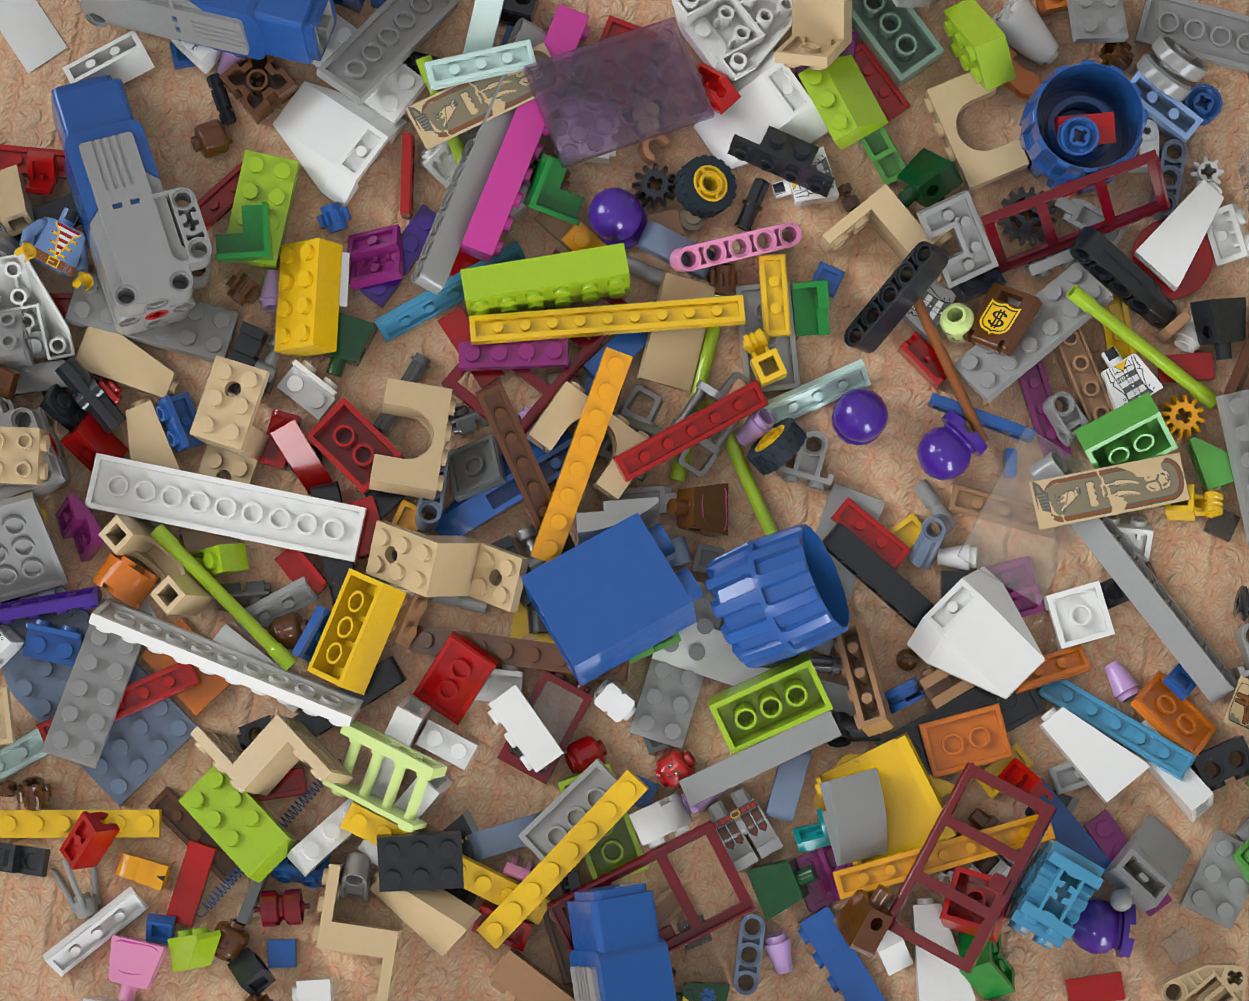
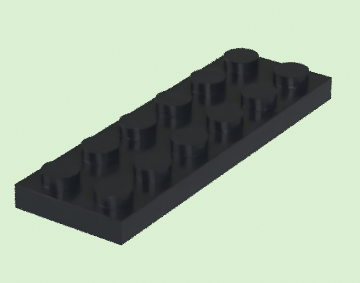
(1015, 711)

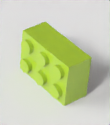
(978, 44)

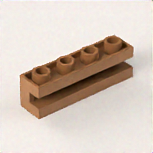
(1083, 376)
(941, 686)

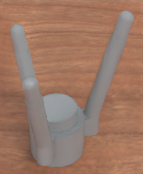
(81, 904)

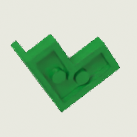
(545, 191)
(253, 243)
(810, 307)
(992, 973)

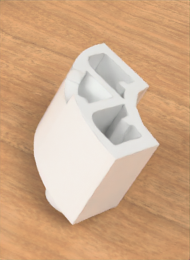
(661, 819)

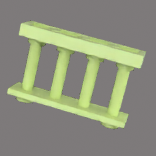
(404, 758)

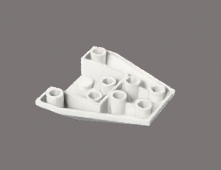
(733, 33)
(768, 97)
(334, 138)
(42, 319)
(978, 636)

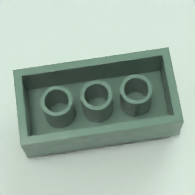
(895, 38)

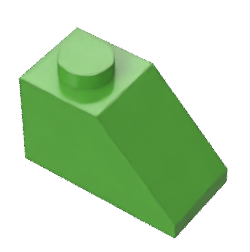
(1210, 464)

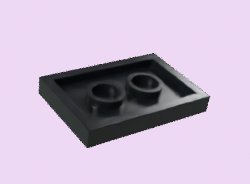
(420, 861)

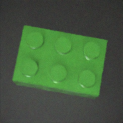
(1127, 434)

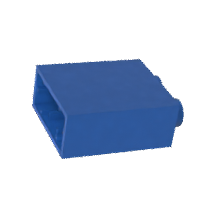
(612, 597)

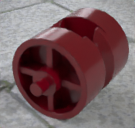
(285, 907)

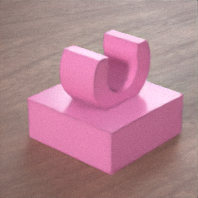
(516, 872)

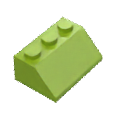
(844, 101)

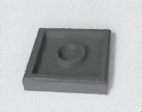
(475, 468)

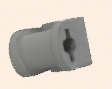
(1067, 419)
(356, 877)

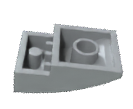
(592, 523)
(855, 816)

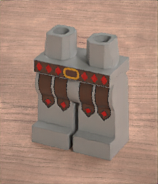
(743, 821)

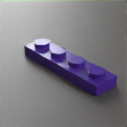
(413, 242)
(57, 603)

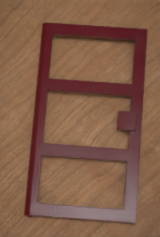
(1066, 189)
(548, 391)
(999, 883)
(698, 929)

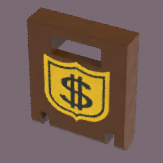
(1002, 322)

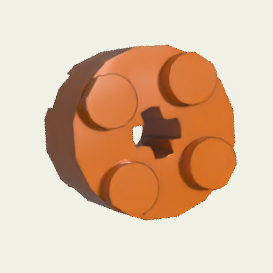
(125, 579)

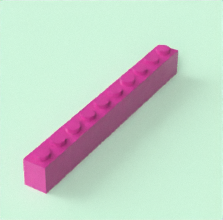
(517, 151)

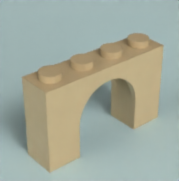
(974, 166)
(14, 202)
(431, 408)
(566, 409)
(179, 590)

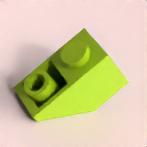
(223, 559)
(193, 948)

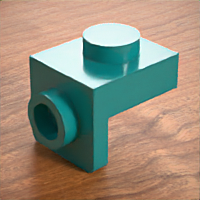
(812, 836)

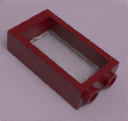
(561, 711)

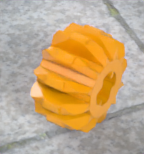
(1184, 408)

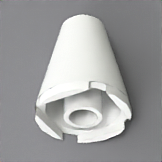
(1026, 31)

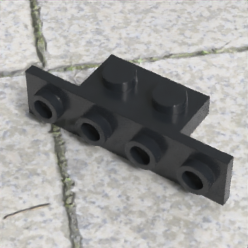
(784, 157)

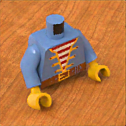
(57, 247)

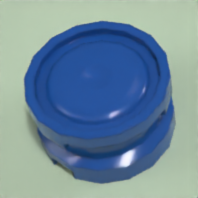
(1205, 102)
(1078, 135)
(906, 690)

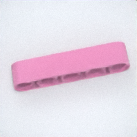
(747, 242)

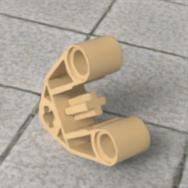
(1196, 977)

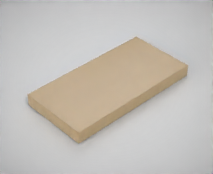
(673, 354)

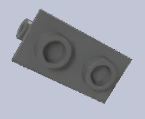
(465, 420)
(254, 592)

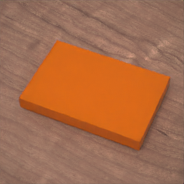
(197, 697)
(1173, 718)
(966, 737)

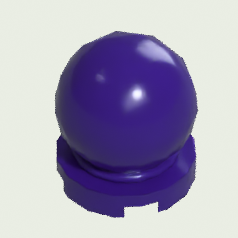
(617, 217)
(859, 416)
(948, 449)
(1104, 928)

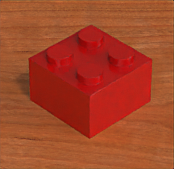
(974, 886)

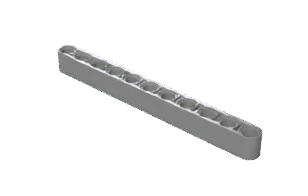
(467, 184)
(1147, 594)

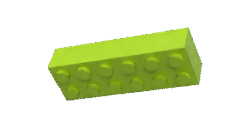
(547, 281)

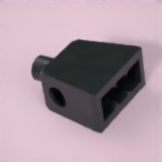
(1220, 323)

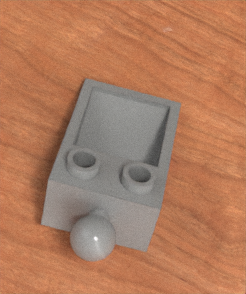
(1146, 867)

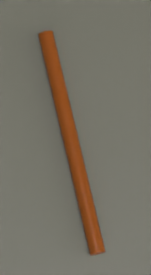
(949, 369)

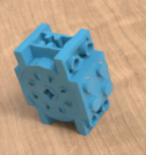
(1053, 894)

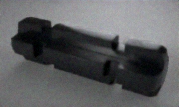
(221, 99)

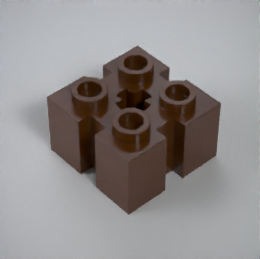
(258, 100)

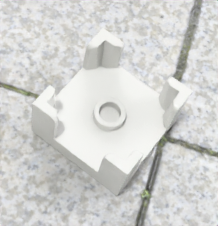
(1078, 615)

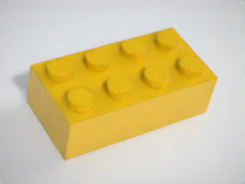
(308, 298)
(356, 631)

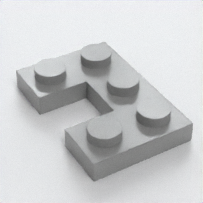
(961, 216)

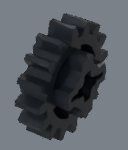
(1023, 226)

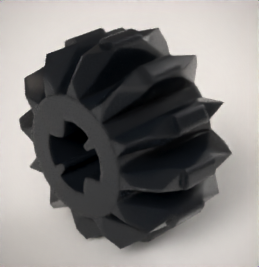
(652, 195)

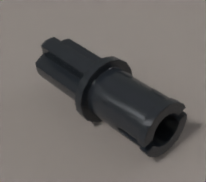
(752, 204)

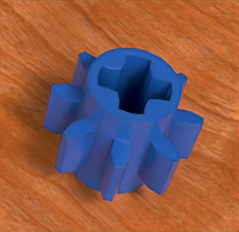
(334, 217)

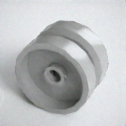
(1171, 67)

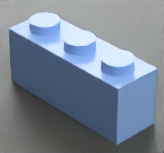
(1170, 115)

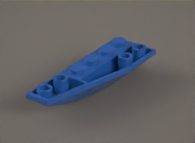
(478, 510)

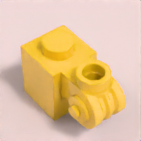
(765, 363)
(1207, 505)

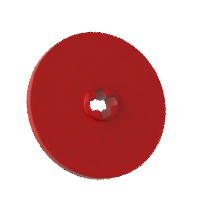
(1194, 277)

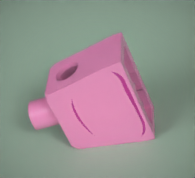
(134, 964)

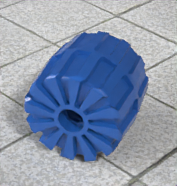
(1081, 91)
(777, 596)

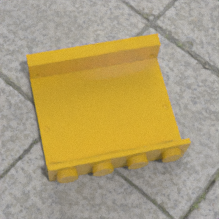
(907, 790)

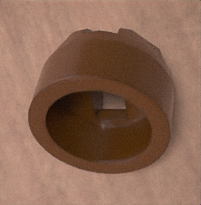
(906, 666)

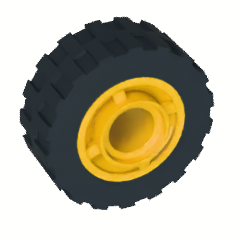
(695, 196)
(777, 446)

